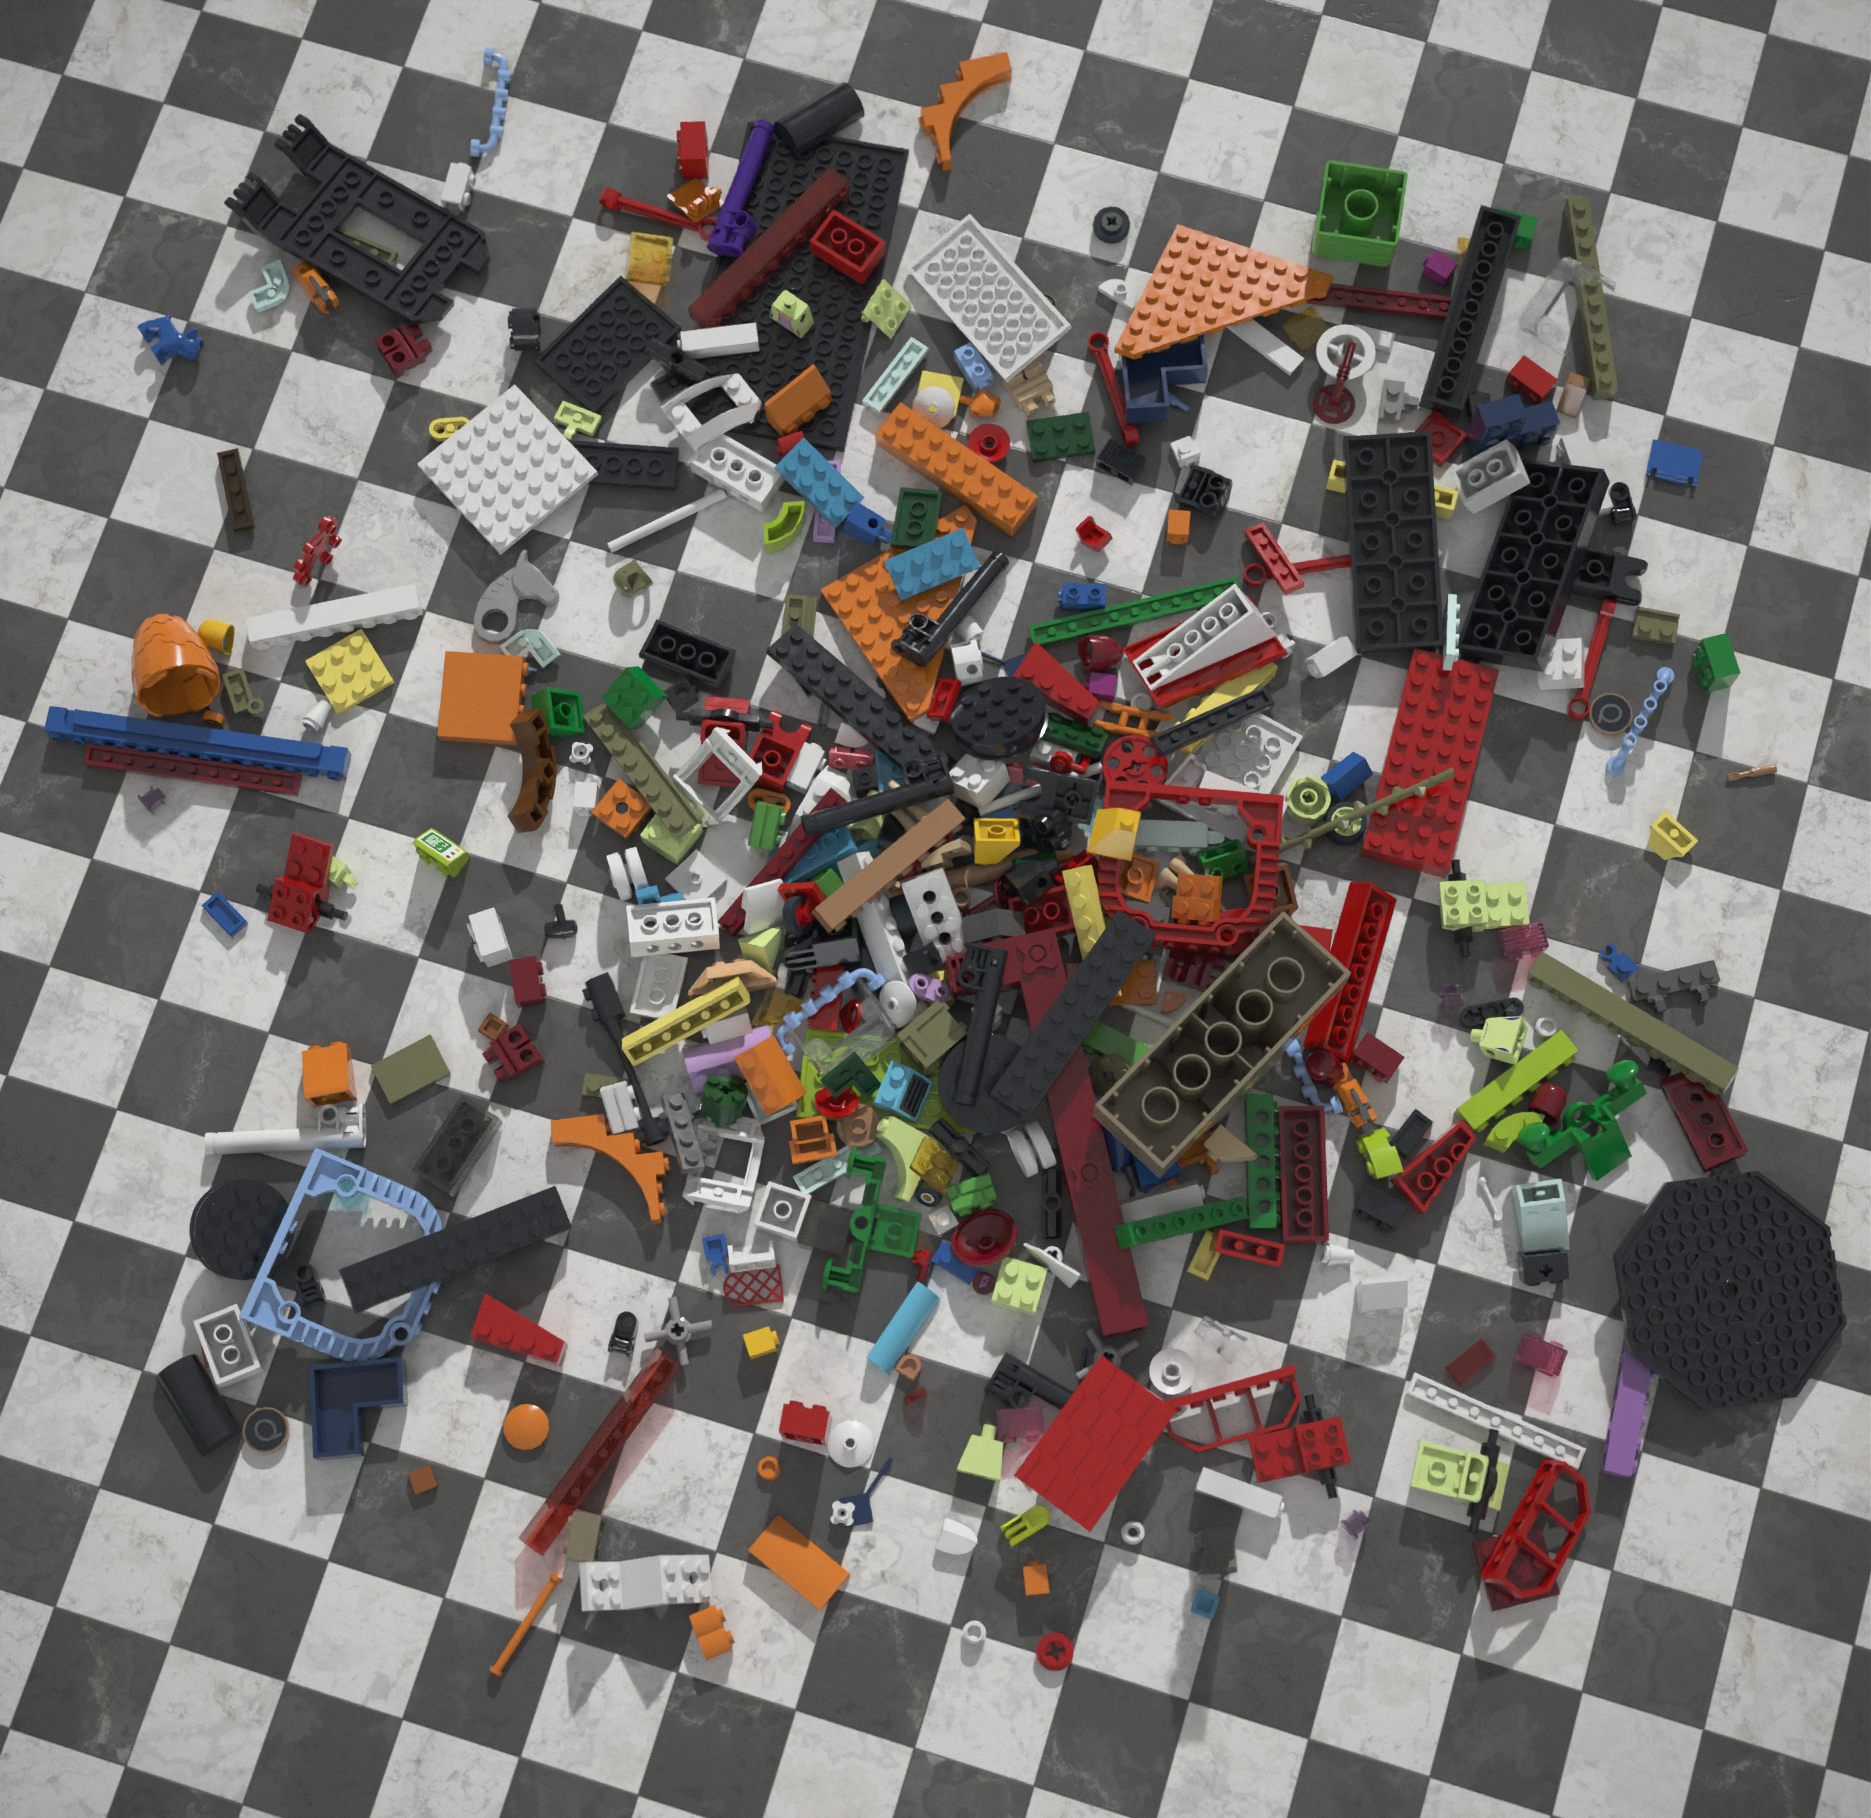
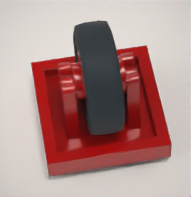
(799, 904)

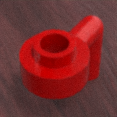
(1067, 762)

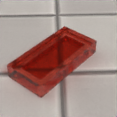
(1470, 1362)

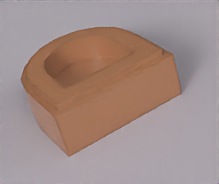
(909, 1367)

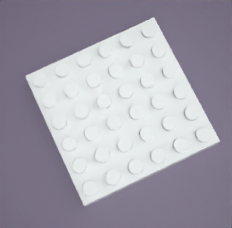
(507, 469)
(1246, 753)

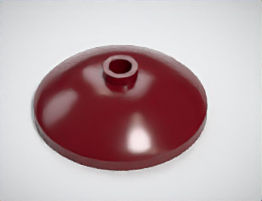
(981, 1230)

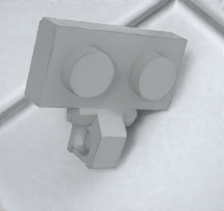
(1395, 401)

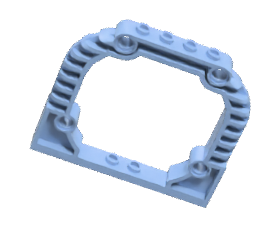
(264, 1302)

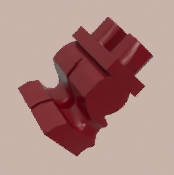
(1196, 968)

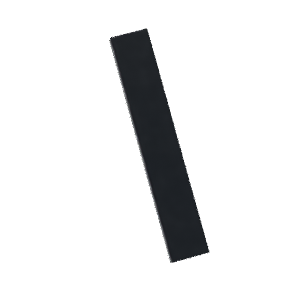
(1212, 721)

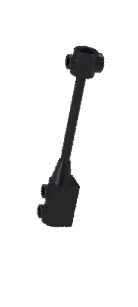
(608, 1012)

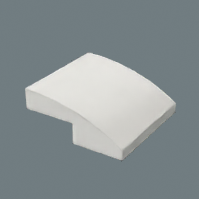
(762, 906)

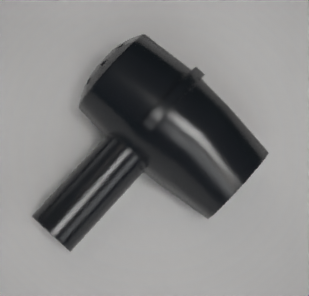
(561, 928)

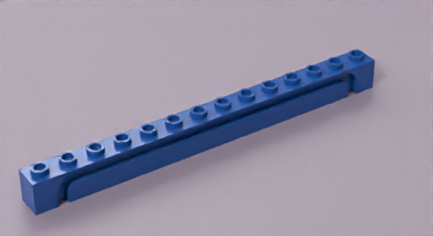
(198, 742)

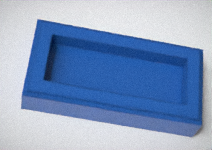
(224, 914)

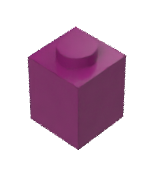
(1439, 268)
(1101, 686)

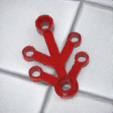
(315, 548)

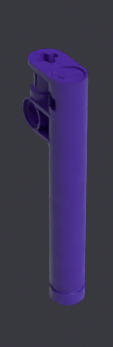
(733, 224)

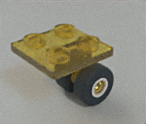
(935, 1169)

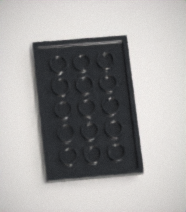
(606, 345)

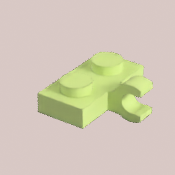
(576, 420)

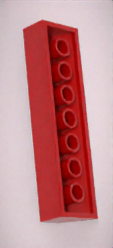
(1358, 948)

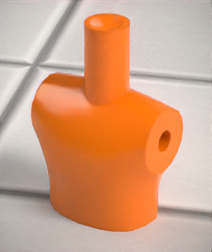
(982, 404)

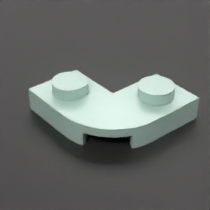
(276, 289)
(534, 642)

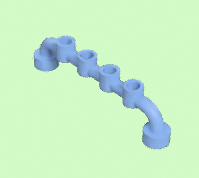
(498, 112)
(1663, 679)
(827, 993)
(1308, 1089)

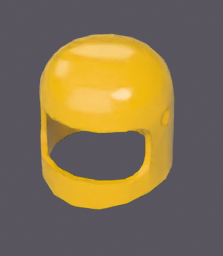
(213, 634)

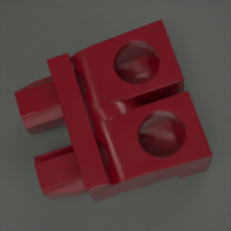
(401, 349)
(515, 1052)

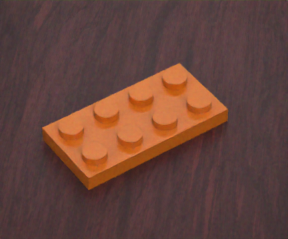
(1137, 990)

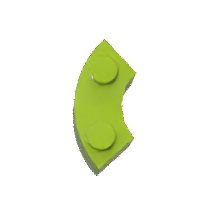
(785, 527)
(1507, 1130)
(1380, 1156)

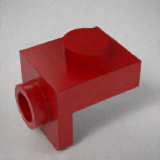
(1093, 535)

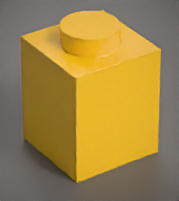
(761, 1342)

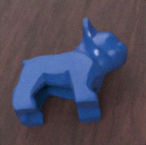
(171, 341)

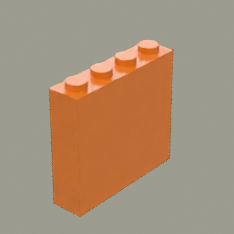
(481, 697)

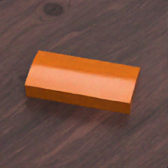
(799, 1562)

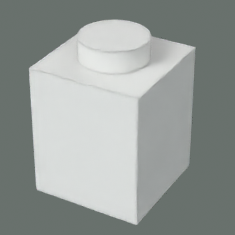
(585, 798)

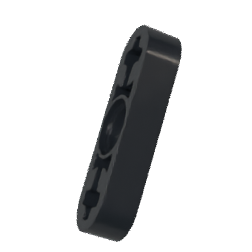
(1474, 1010)

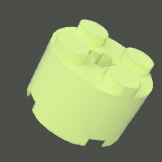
(1301, 790)

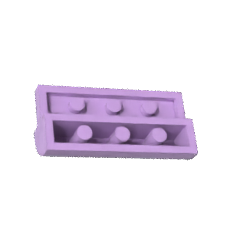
(719, 1057)

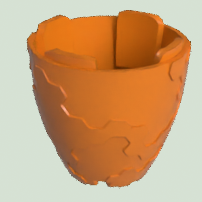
(172, 667)

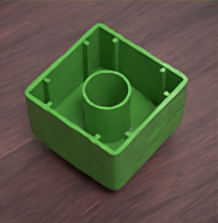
(1359, 213)

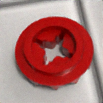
(1059, 1641)

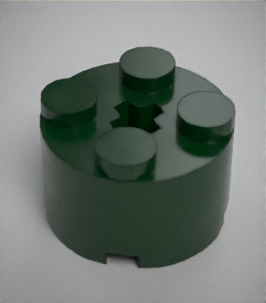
(723, 1099)

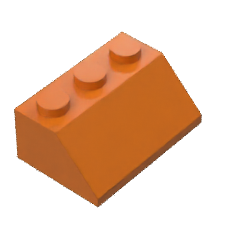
(798, 402)
(770, 1075)

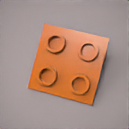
(697, 199)

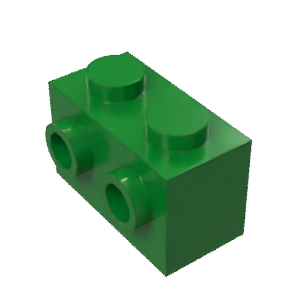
(1223, 860)

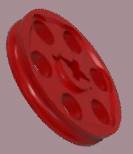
(1137, 757)

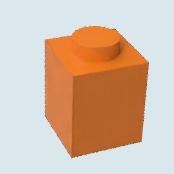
(1178, 526)
(1035, 1579)

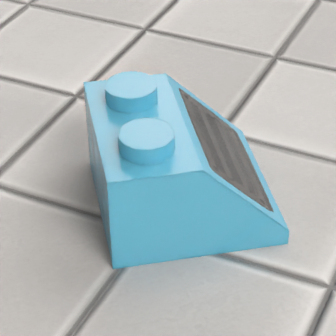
(903, 1092)

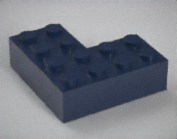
(1147, 378)
(1511, 421)
(341, 1394)

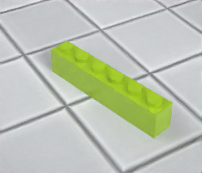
(1516, 1081)

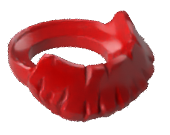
(846, 1015)

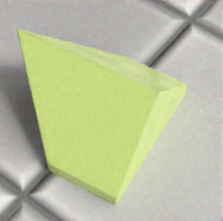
(763, 947)

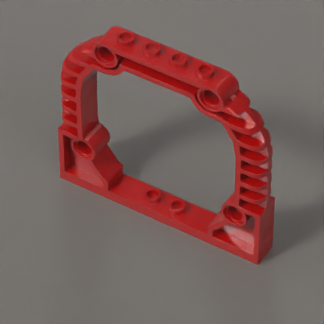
(1259, 812)

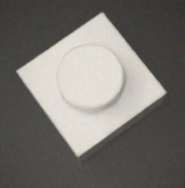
(943, 1220)

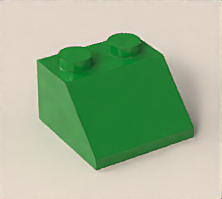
(561, 711)

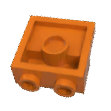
(1138, 878)
(1197, 899)

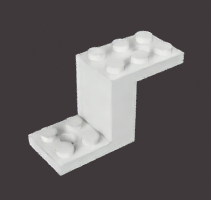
(645, 1582)

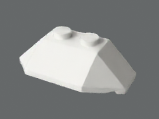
(827, 779)

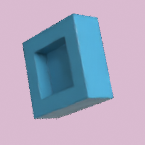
(1205, 1604)

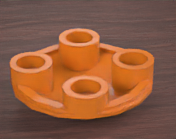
(526, 1427)

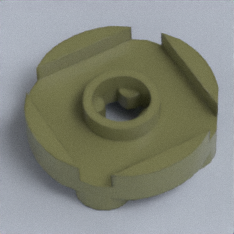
(1103, 1064)

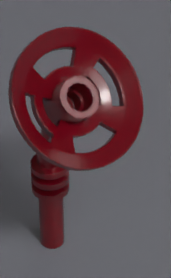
(1335, 397)
(999, 898)

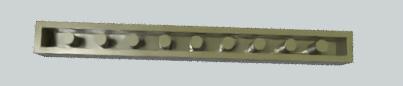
(1591, 301)
(1632, 1023)

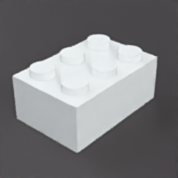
(1490, 476)
(228, 1346)

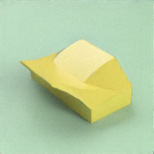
(1670, 838)

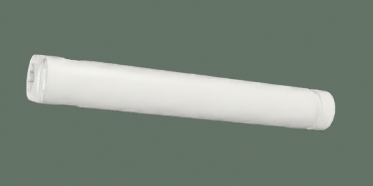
(342, 1132)

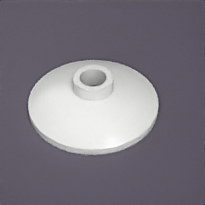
(941, 400)
(898, 1002)
(1177, 1360)
(859, 1452)

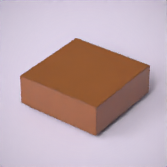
(492, 1027)
(422, 1479)

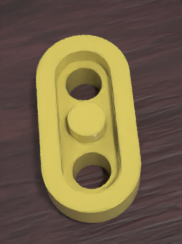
(449, 425)

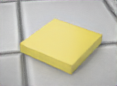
(951, 384)

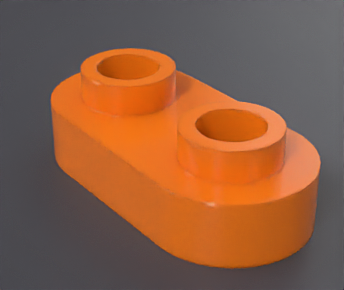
(769, 797)

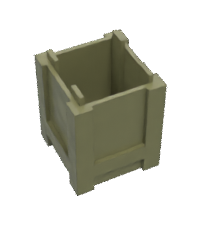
(931, 1037)

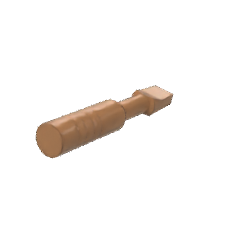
(1753, 772)

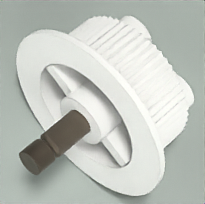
(1333, 346)

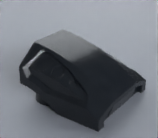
(1205, 487)
(1045, 829)

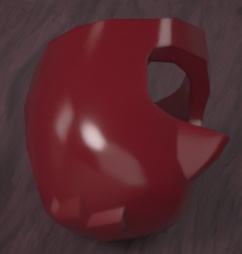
(1105, 652)

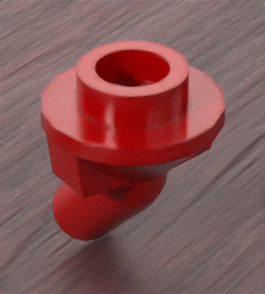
(922, 1259)

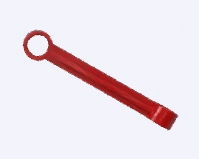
(613, 200)
(1128, 430)
(1301, 567)
(1604, 617)

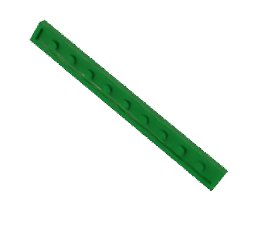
(1128, 613)

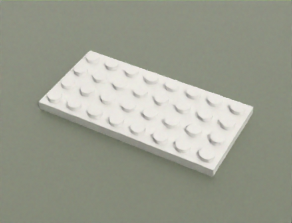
(988, 298)

